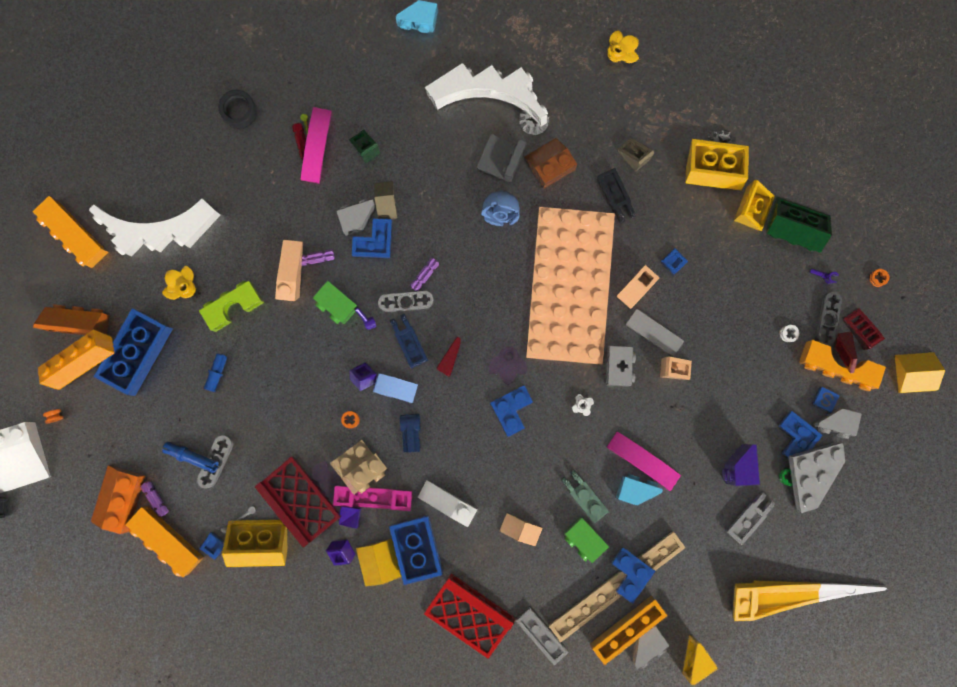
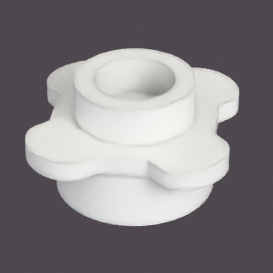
(578, 408)

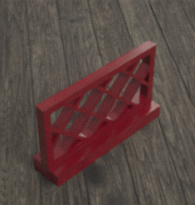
(286, 513)

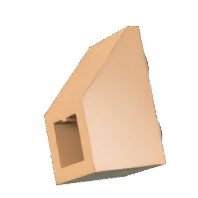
(638, 287)

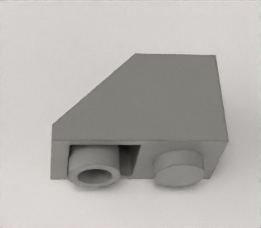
(355, 217)
(840, 421)
(648, 646)

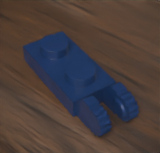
(409, 343)

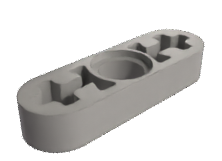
(409, 294)
(216, 446)

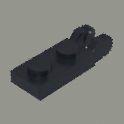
(616, 193)

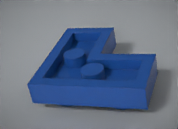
(376, 246)
(506, 409)
(803, 434)
(636, 574)

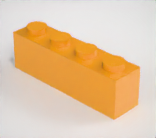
(70, 232)
(75, 360)
(164, 541)
(628, 630)

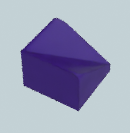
(362, 376)
(350, 516)
(340, 552)

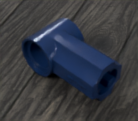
(410, 430)

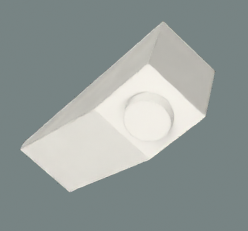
(447, 503)

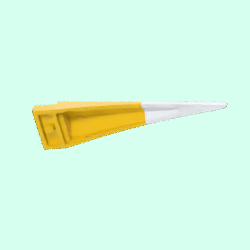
(771, 597)

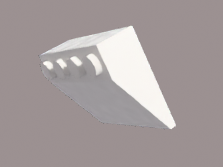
(21, 457)

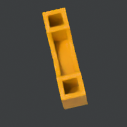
(819, 356)

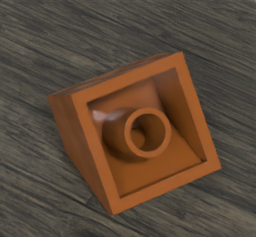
(551, 162)

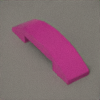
(315, 145)
(644, 461)
(373, 498)

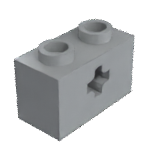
(615, 356)

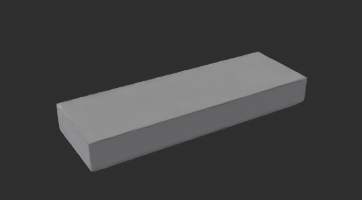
(654, 333)
(541, 635)

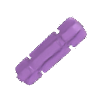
(318, 257)
(424, 274)
(154, 499)

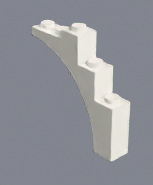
(489, 83)
(183, 229)

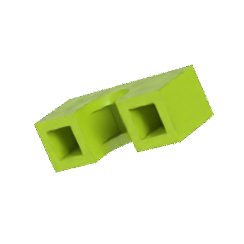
(216, 312)

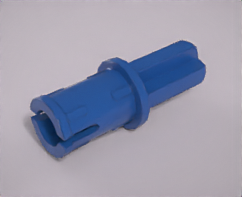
(215, 372)

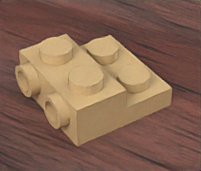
(359, 467)

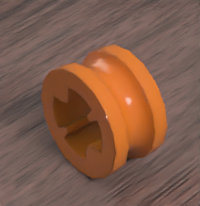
(883, 273)
(53, 416)
(350, 425)

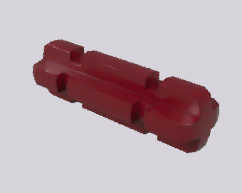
(300, 138)

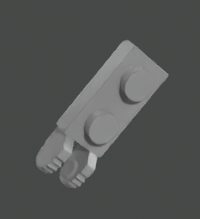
(749, 519)

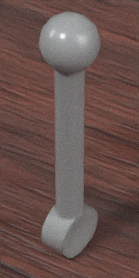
(251, 510)

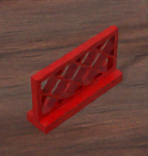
(479, 602)

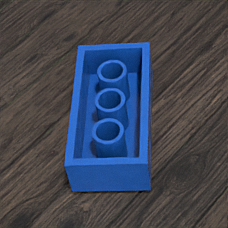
(134, 352)

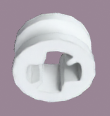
(783, 333)

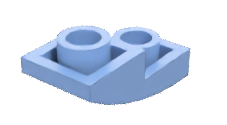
(395, 388)

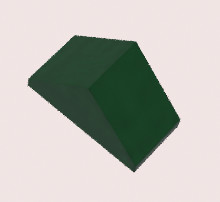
(365, 146)

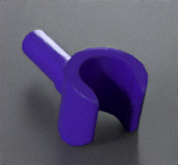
(827, 276)
(368, 322)

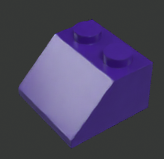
(742, 467)

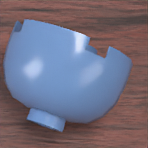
(500, 208)

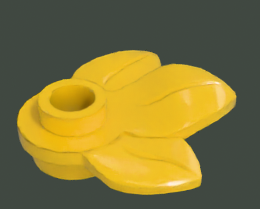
(624, 46)
(177, 282)

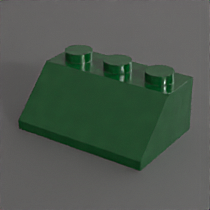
(799, 225)

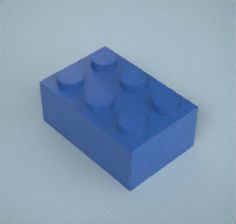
(416, 549)

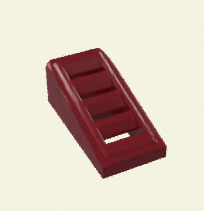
(873, 331)
(846, 349)
(447, 363)

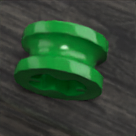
(782, 477)

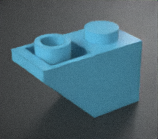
(418, 16)
(637, 492)

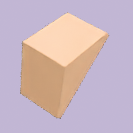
(675, 368)
(520, 529)

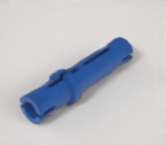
(183, 454)

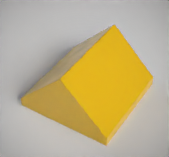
(754, 206)
(918, 372)
(378, 562)
(697, 662)

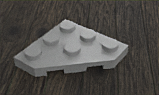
(814, 473)

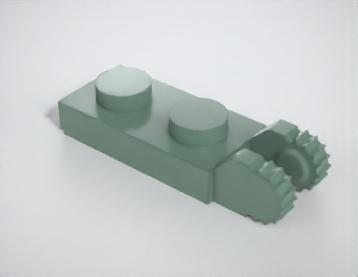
(586, 498)

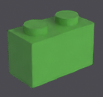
(334, 302)
(585, 539)

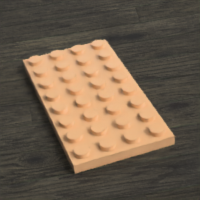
(570, 285)

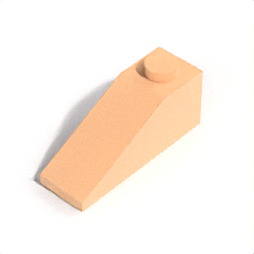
(289, 271)

